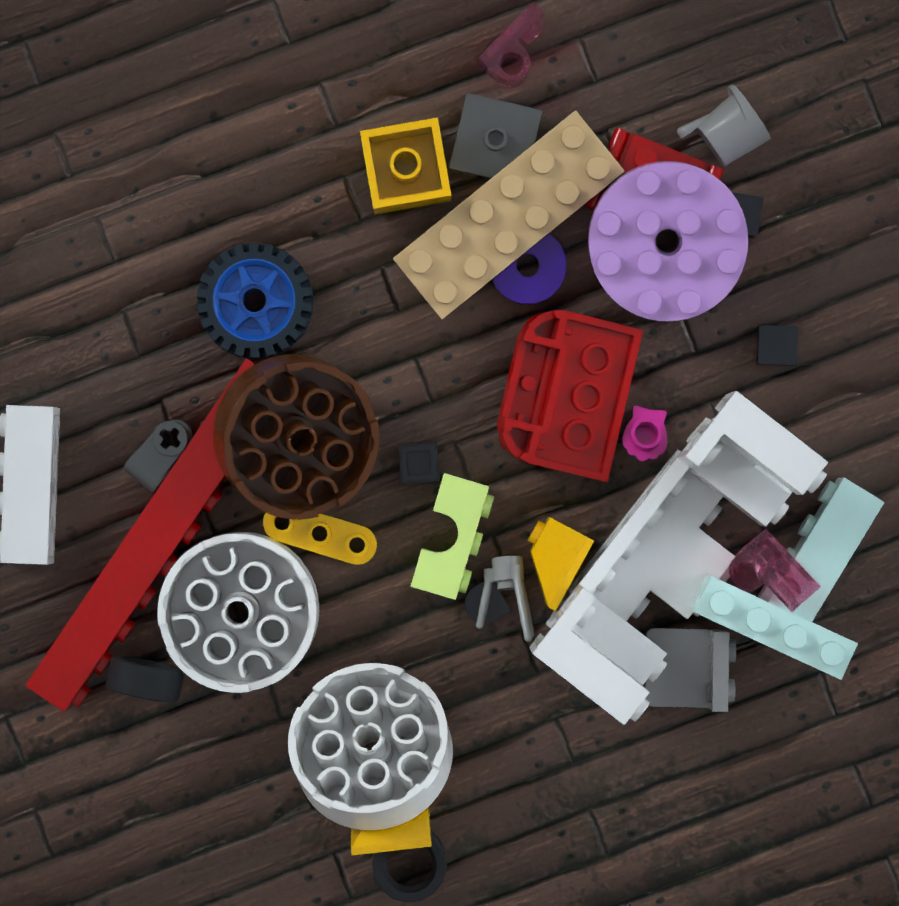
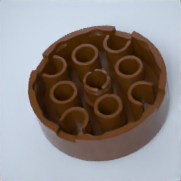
(270, 406)

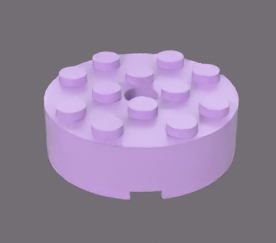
(708, 248)

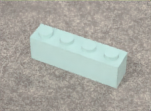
(830, 540)
(773, 626)

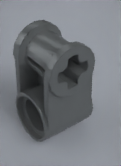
(155, 457)

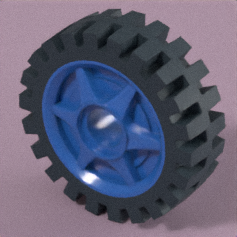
(229, 283)

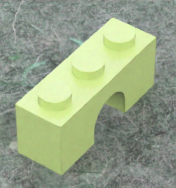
(445, 570)

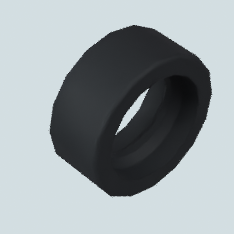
(144, 679)
(415, 892)

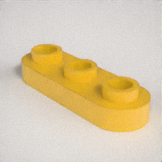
(337, 540)

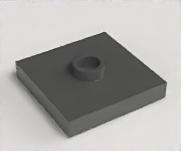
(492, 135)

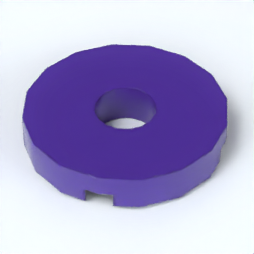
(541, 285)

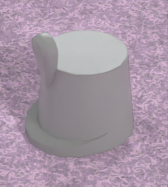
(730, 128)

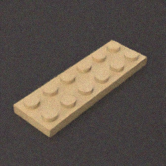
(508, 215)

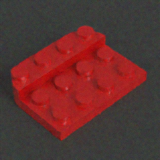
(568, 392)

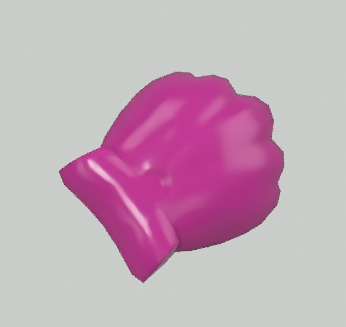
(645, 433)

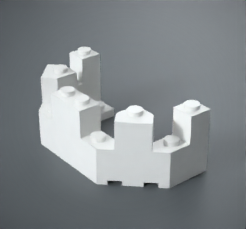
(665, 552)

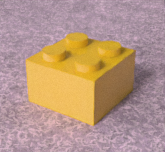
(406, 166)

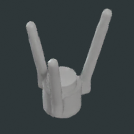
(509, 575)

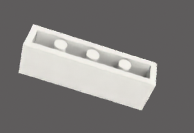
(29, 484)

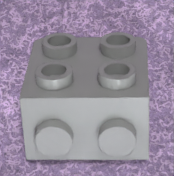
(694, 669)

